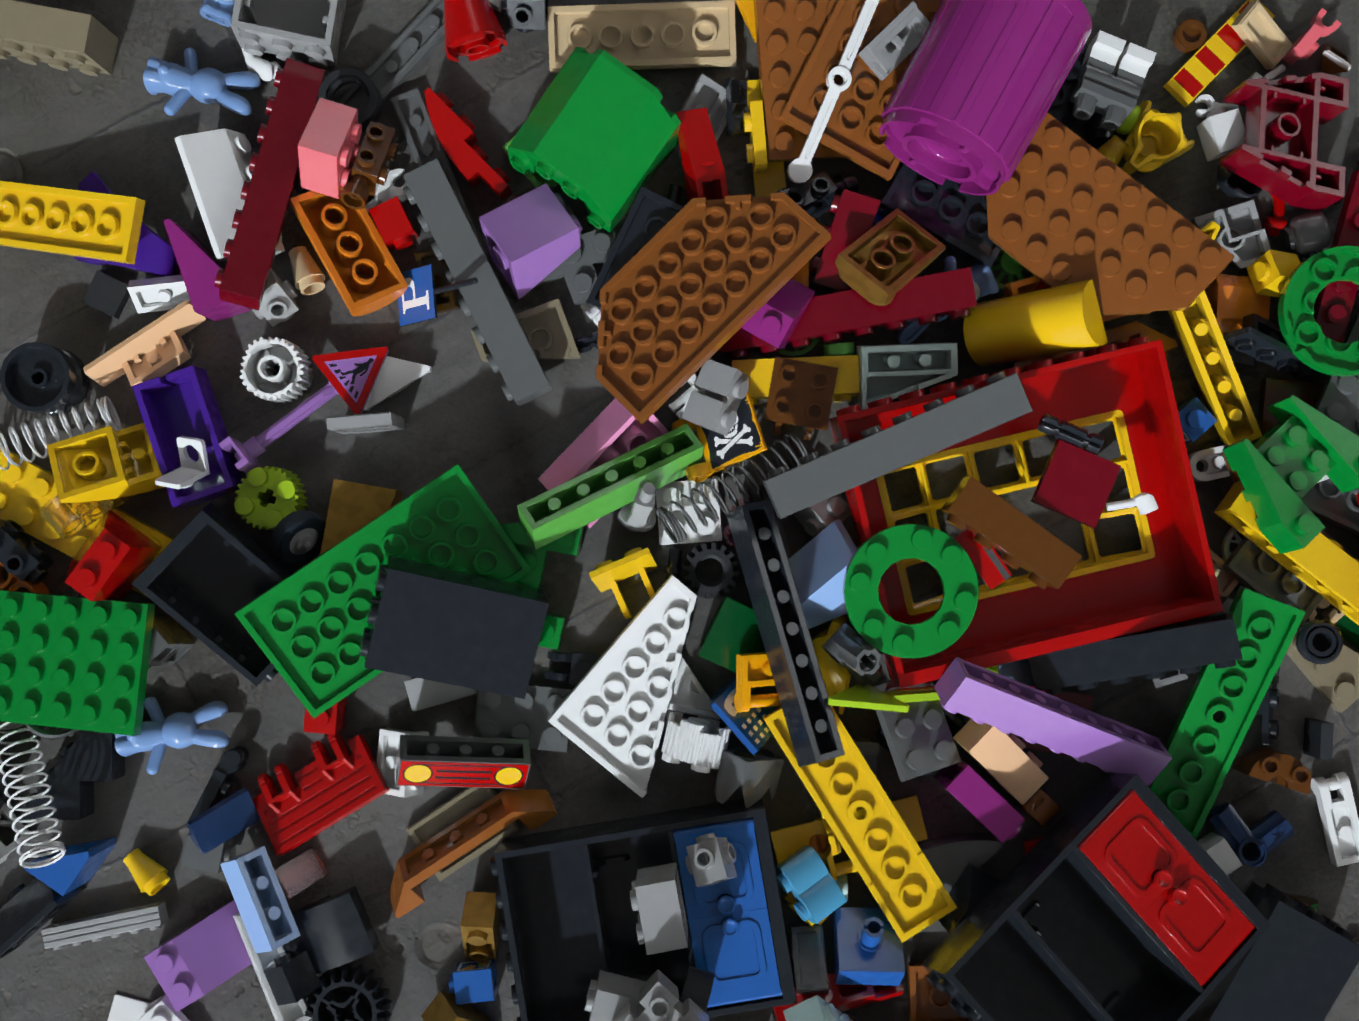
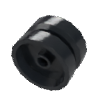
(43, 379)

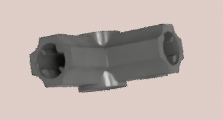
(854, 654)

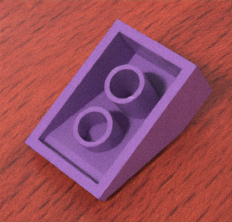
(199, 957)

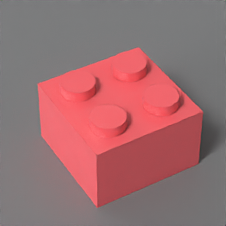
(329, 148)

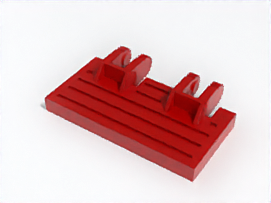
(324, 795)

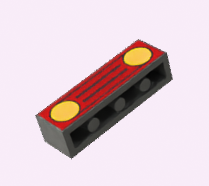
(462, 762)

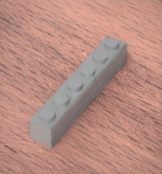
(105, 924)

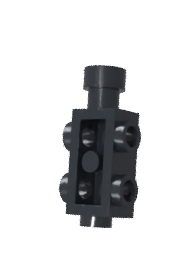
(820, 191)
(27, 554)

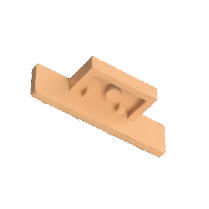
(149, 351)

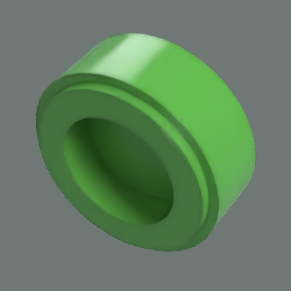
(839, 349)

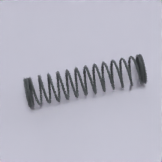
(679, 532)

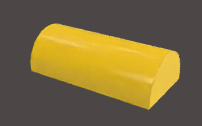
(1035, 324)

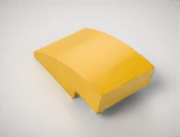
(104, 465)

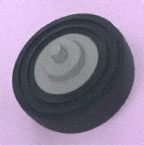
(298, 537)

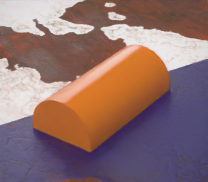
(350, 252)

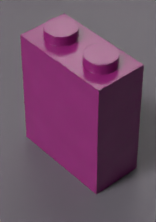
(981, 800)

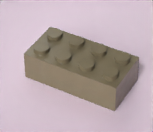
(55, 38)

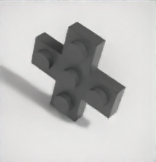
(579, 267)

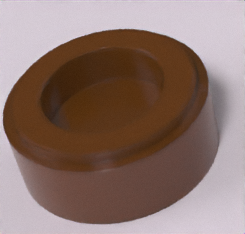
(1189, 35)

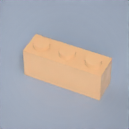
(1003, 759)

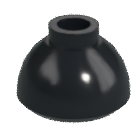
(1319, 641)

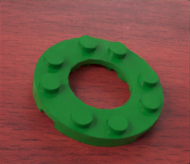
(1297, 311)
(862, 594)

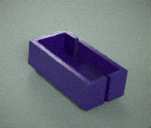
(189, 412)

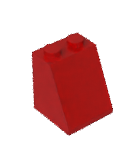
(110, 559)

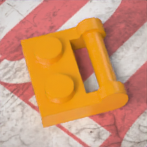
(751, 672)

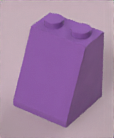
(530, 237)

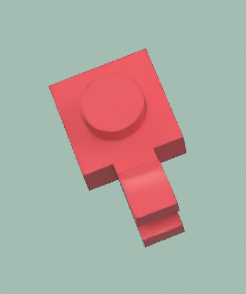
(1306, 42)

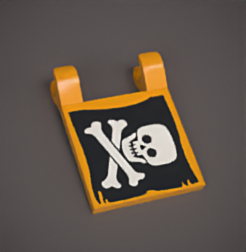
(723, 451)

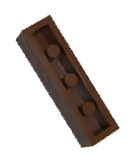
(1011, 533)

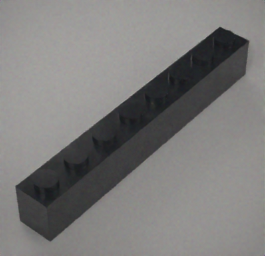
(785, 633)

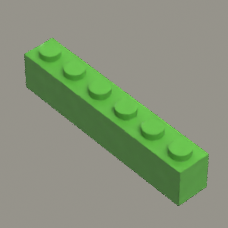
(609, 486)

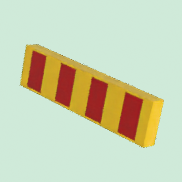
(1207, 61)

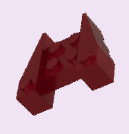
(1283, 137)

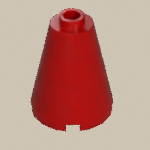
(471, 30)

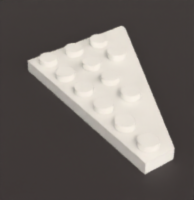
(625, 695)

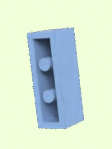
(260, 900)

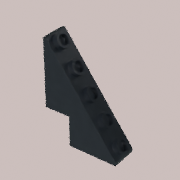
(72, 780)

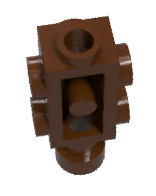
(370, 165)

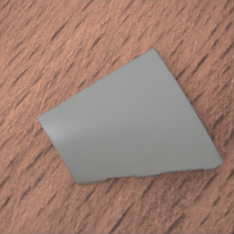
(1239, 232)

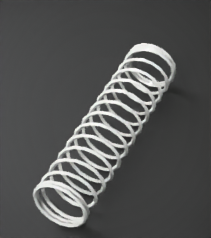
(104, 404)
(43, 845)

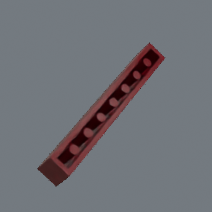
(270, 187)
(848, 312)

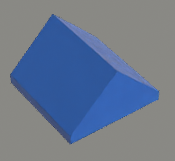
(75, 867)

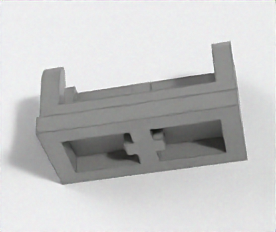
(895, 41)

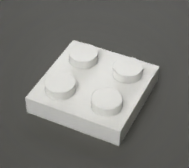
(672, 492)

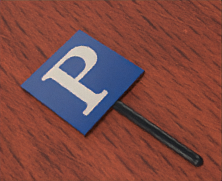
(419, 300)

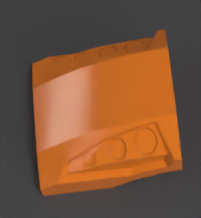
(1233, 299)

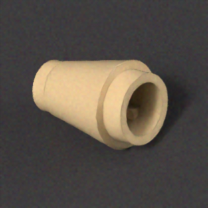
(306, 273)

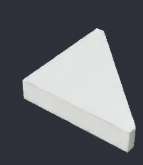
(393, 378)
(689, 695)

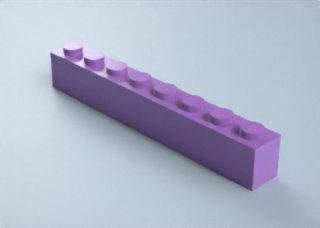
(1050, 721)

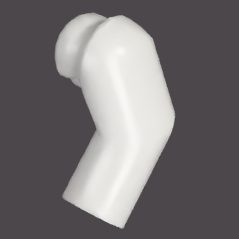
(263, 68)

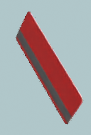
(985, 561)

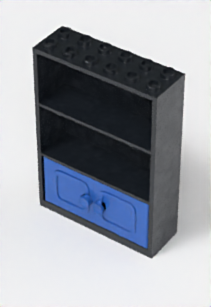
(574, 912)

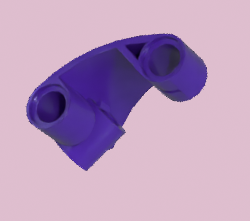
(153, 252)

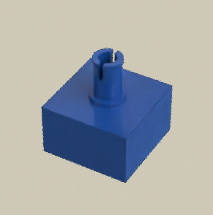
(866, 948)

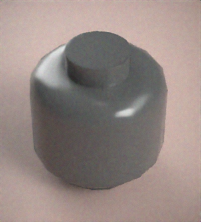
(1308, 233)

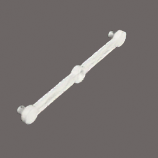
(801, 168)

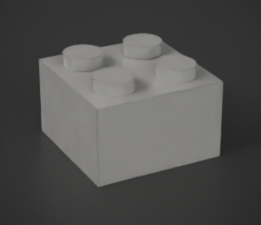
(661, 909)

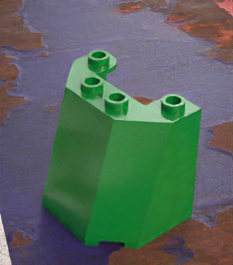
(597, 135)

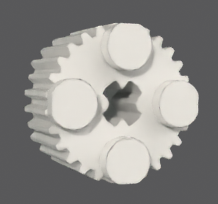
(259, 365)
(695, 741)

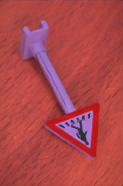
(349, 375)

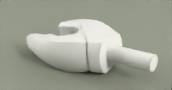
(389, 191)

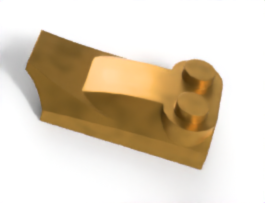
(887, 257)

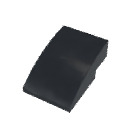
(334, 931)

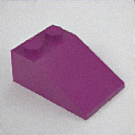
(199, 273)

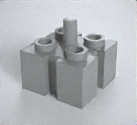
(661, 1003)

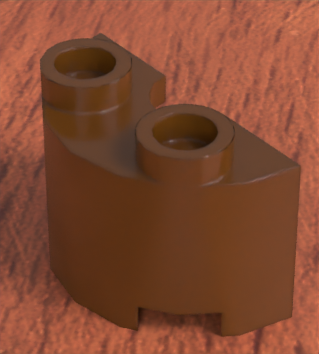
(1275, 767)

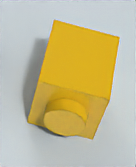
(1271, 272)

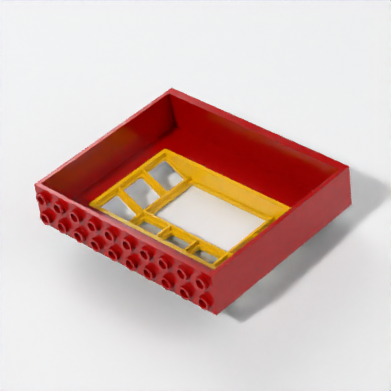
(1102, 595)

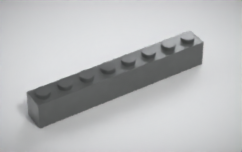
(486, 300)
(896, 445)

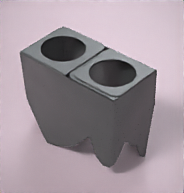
(750, 772)

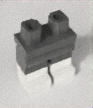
(1110, 80)

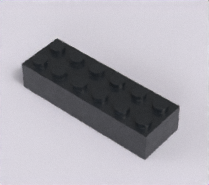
(1146, 652)

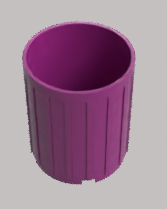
(982, 87)

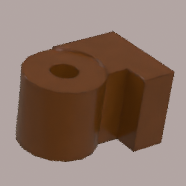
(1039, 808)

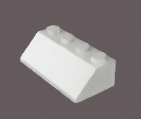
(216, 170)

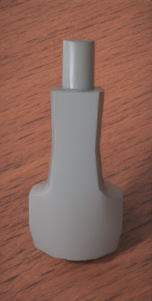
(641, 513)

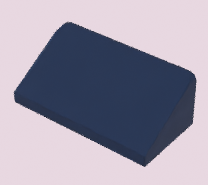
(223, 821)

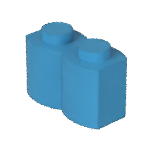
(810, 885)

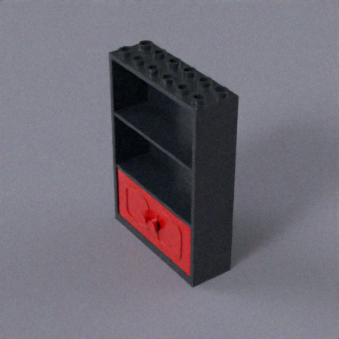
(1100, 921)

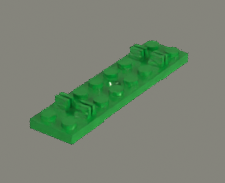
(1205, 747)

